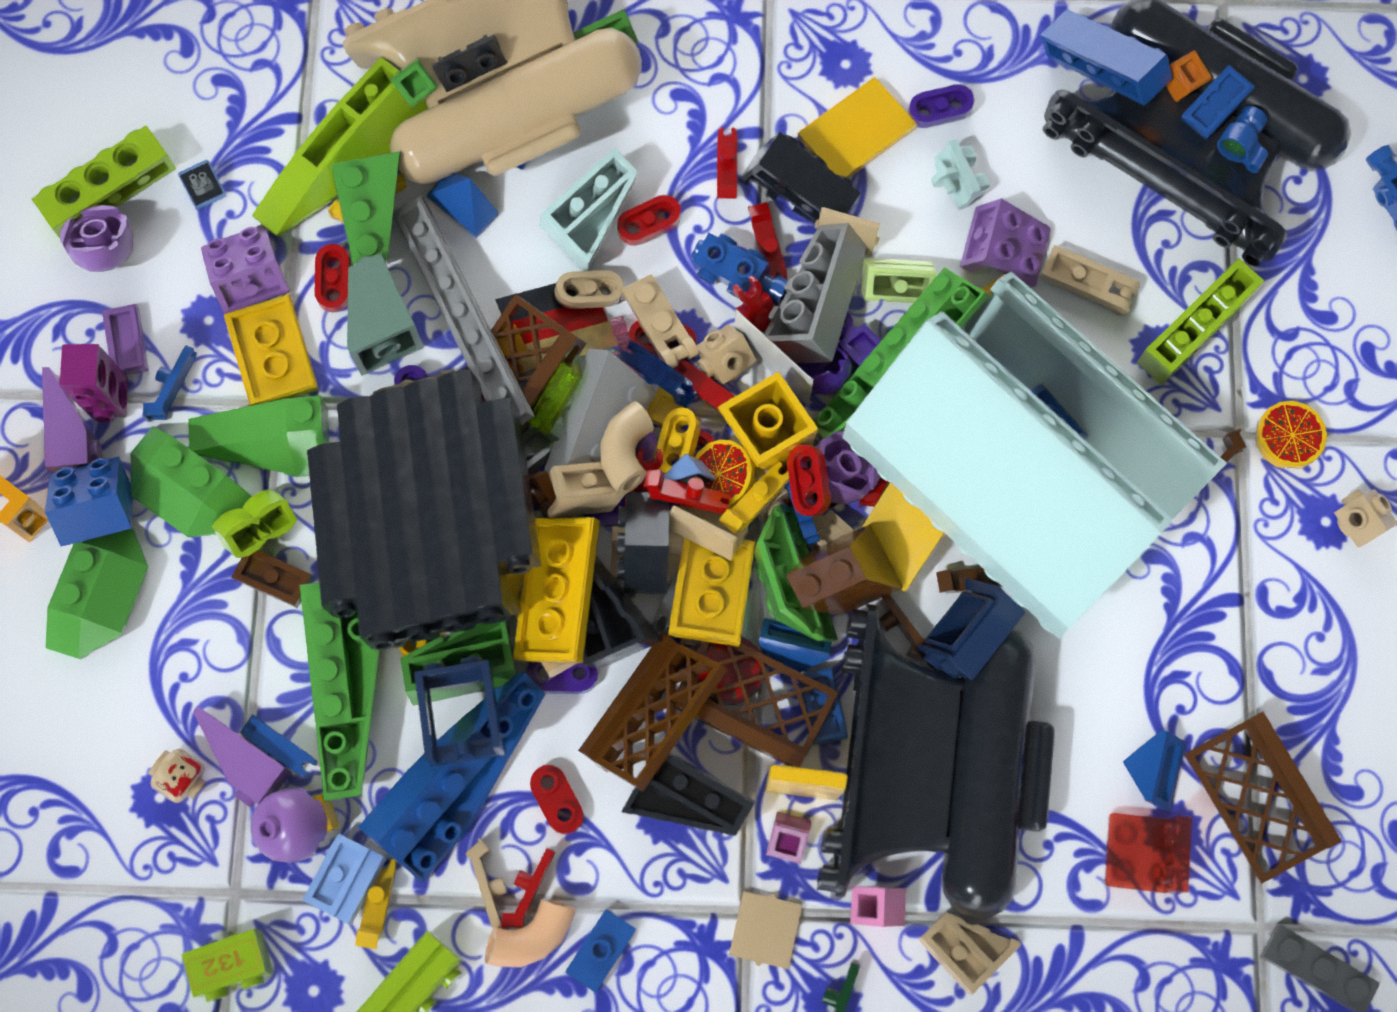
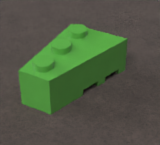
(367, 202)
(484, 640)

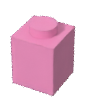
(878, 906)

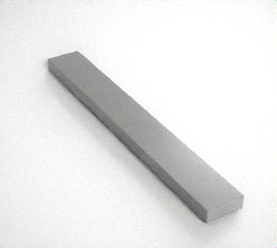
(459, 305)

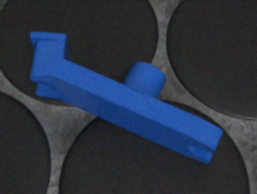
(172, 383)
(277, 745)

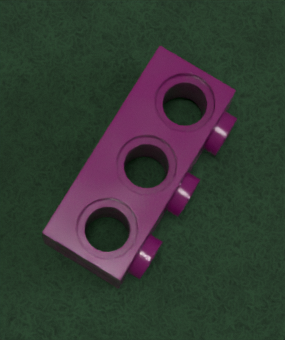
(94, 381)

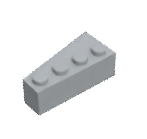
(818, 296)
(600, 396)

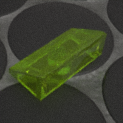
(556, 396)

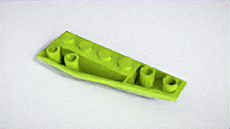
(352, 130)

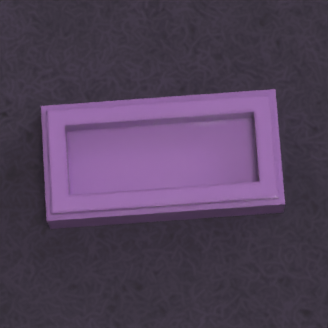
(125, 338)

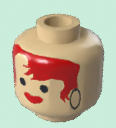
(177, 775)

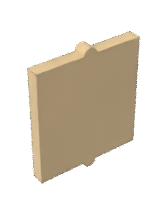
(866, 229)
(765, 930)

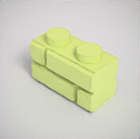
(895, 279)

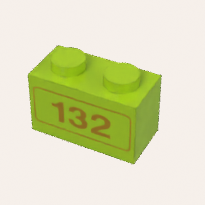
(227, 964)

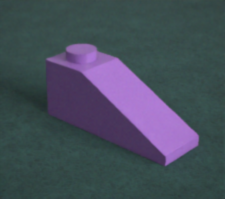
(66, 433)
(242, 763)

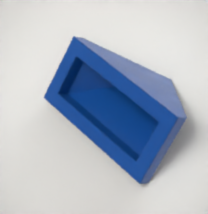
(463, 203)
(792, 646)
(1157, 768)

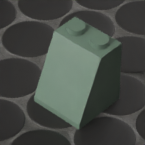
(377, 317)

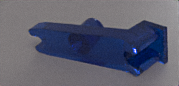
(659, 373)

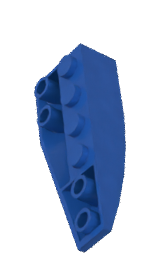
(438, 804)

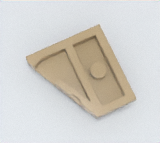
(967, 950)

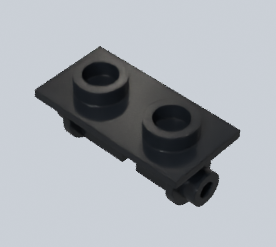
(469, 64)

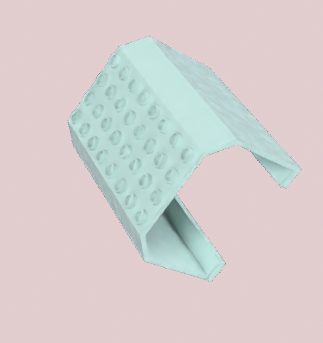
(1009, 475)

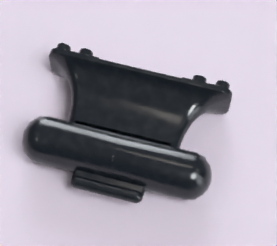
(1177, 161)
(940, 768)

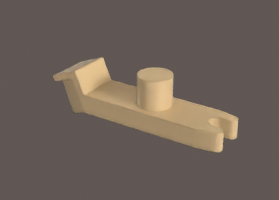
(488, 888)

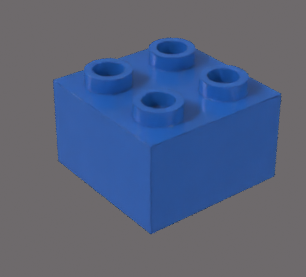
(89, 501)

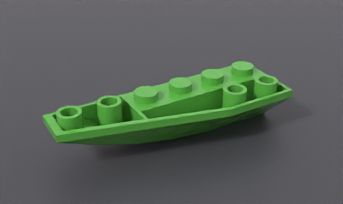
(945, 294)
(343, 694)

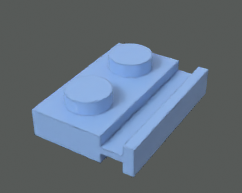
(344, 879)

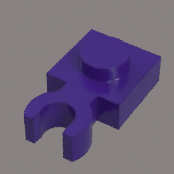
(857, 342)

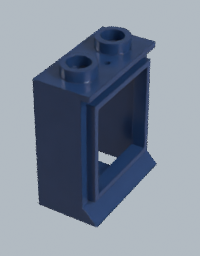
(971, 630)
(437, 677)

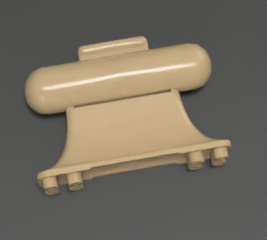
(510, 110)

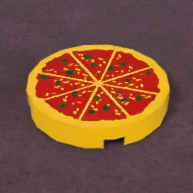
(1291, 435)
(730, 467)

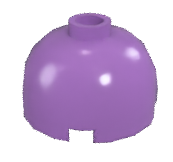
(98, 239)
(848, 474)
(288, 825)

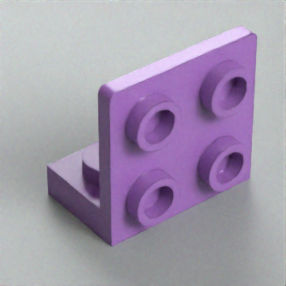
(1006, 240)
(243, 269)

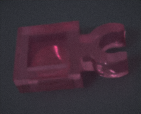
(621, 337)

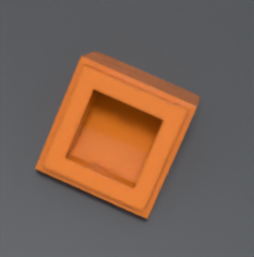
(1187, 75)

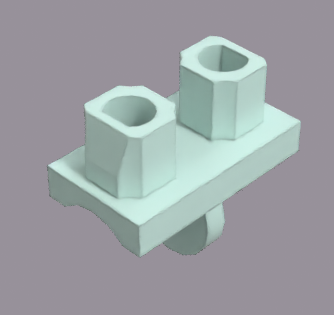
(956, 175)

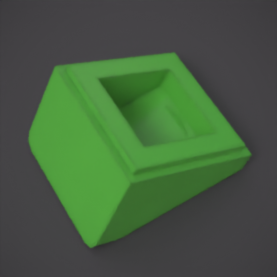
(414, 82)

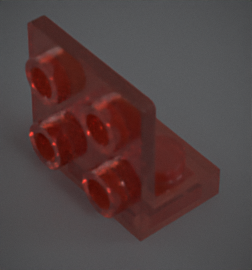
(1148, 853)

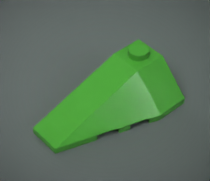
(264, 434)

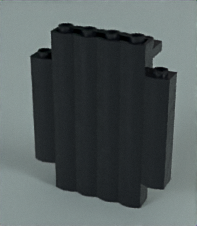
(423, 511)

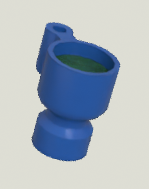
(1241, 142)

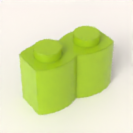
(248, 528)

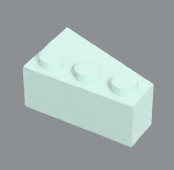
(588, 208)

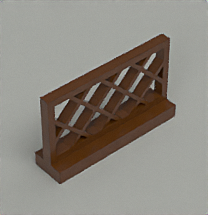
(564, 350)
(640, 702)
(746, 730)
(1290, 782)

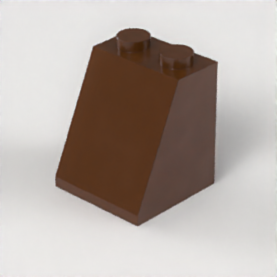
(844, 574)

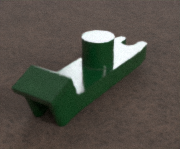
(840, 998)

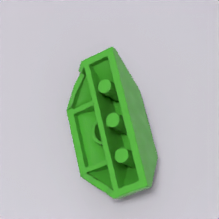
(181, 485)
(777, 553)
(95, 593)

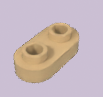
(587, 286)

